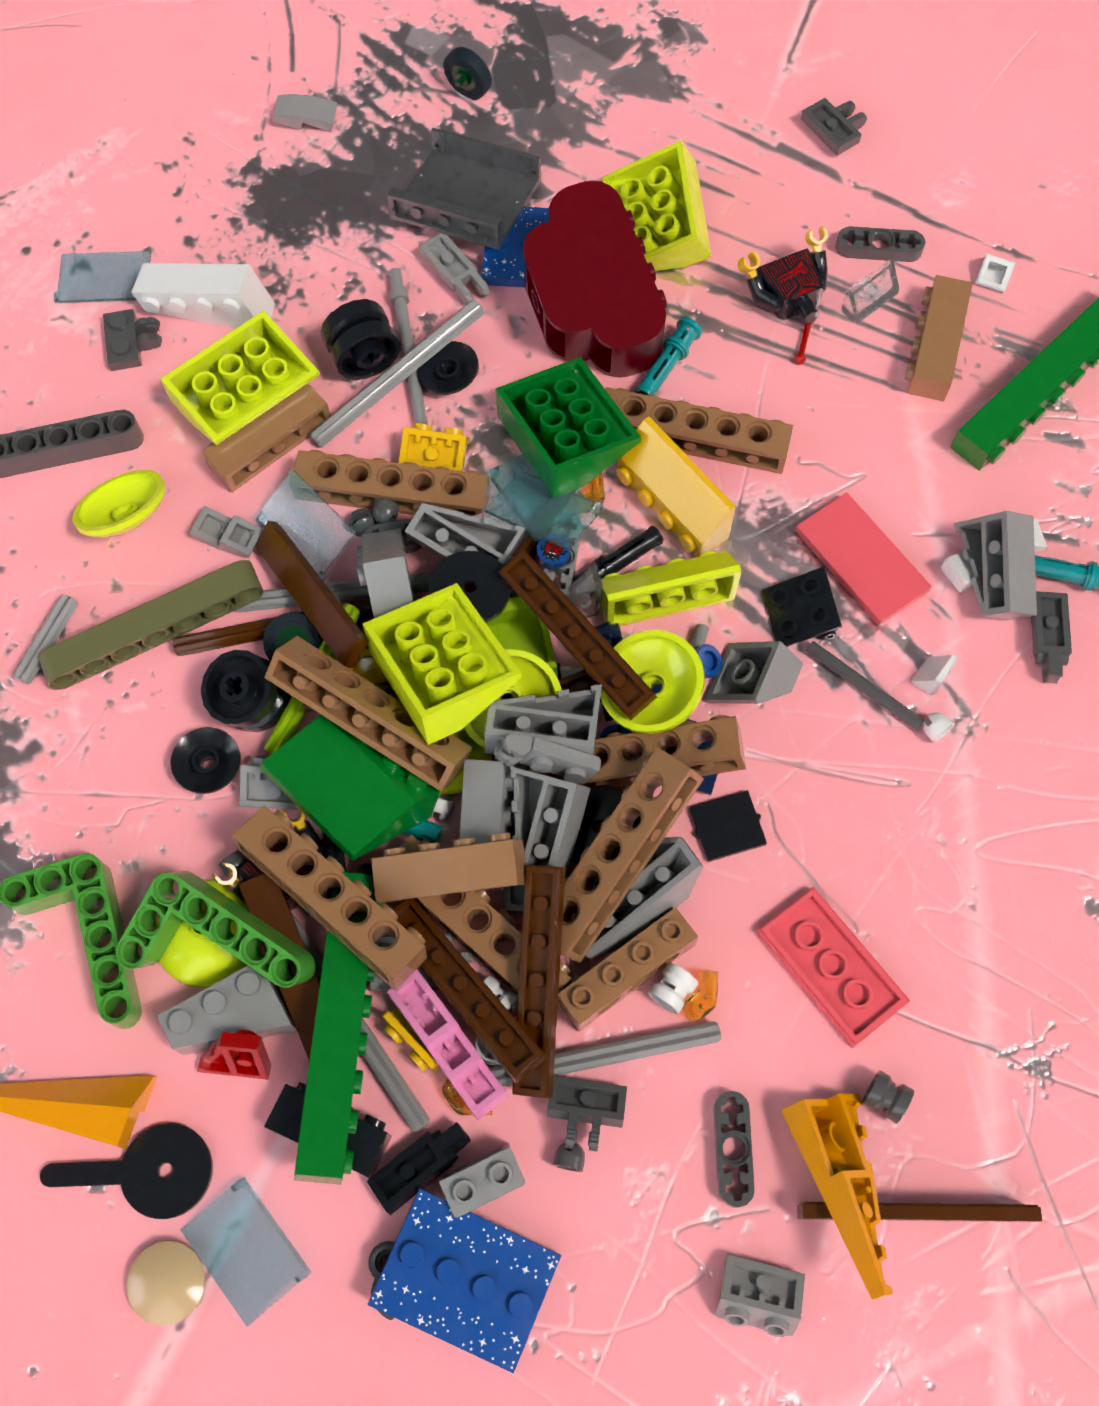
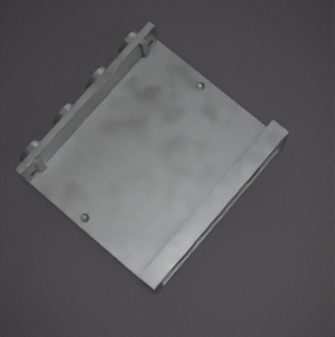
(468, 189)

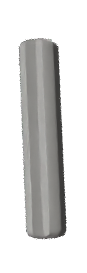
(45, 638)

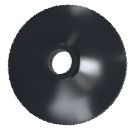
(449, 369)
(195, 750)

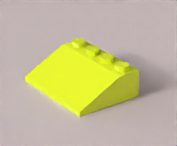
(665, 206)
(238, 378)
(440, 661)

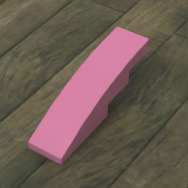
(448, 1045)

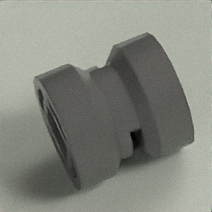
(885, 1095)

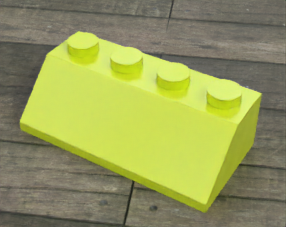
(670, 588)

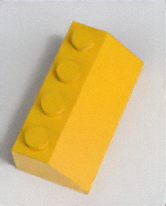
(676, 490)

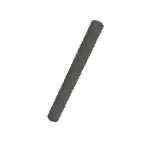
(865, 686)

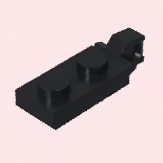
(417, 1167)

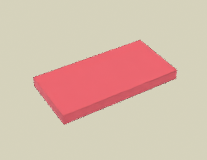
(863, 559)
(833, 967)

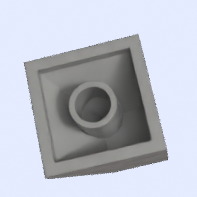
(754, 673)

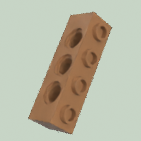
(627, 969)

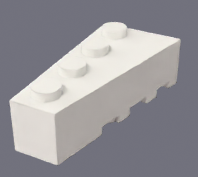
(202, 292)

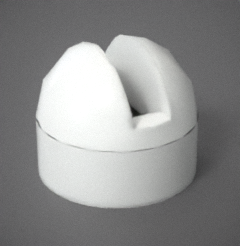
(937, 726)
(444, 806)

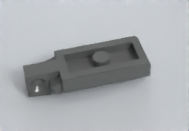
(1051, 634)

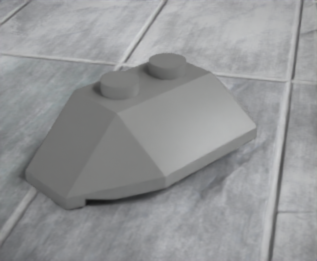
(657, 890)

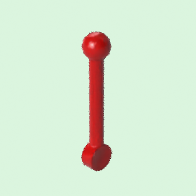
(800, 357)

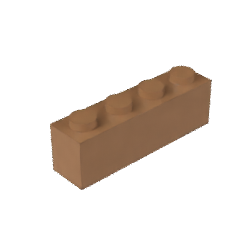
(939, 338)
(267, 438)
(449, 870)

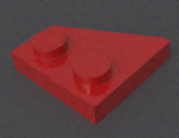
(237, 1055)

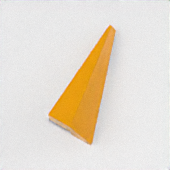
(86, 1107)
(833, 1151)

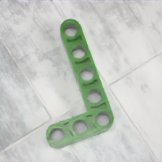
(215, 925)
(93, 926)

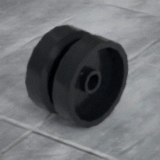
(360, 339)
(240, 695)

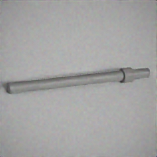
(400, 299)

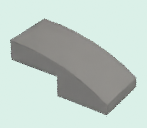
(299, 109)
(226, 533)

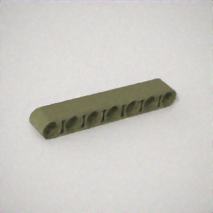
(150, 625)

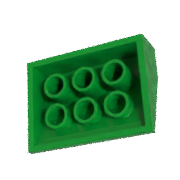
(565, 425)
(349, 787)

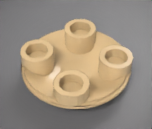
(166, 1283)

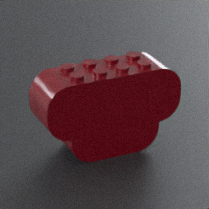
(593, 282)

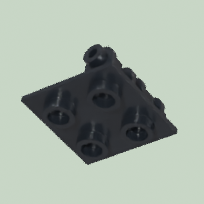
(802, 608)

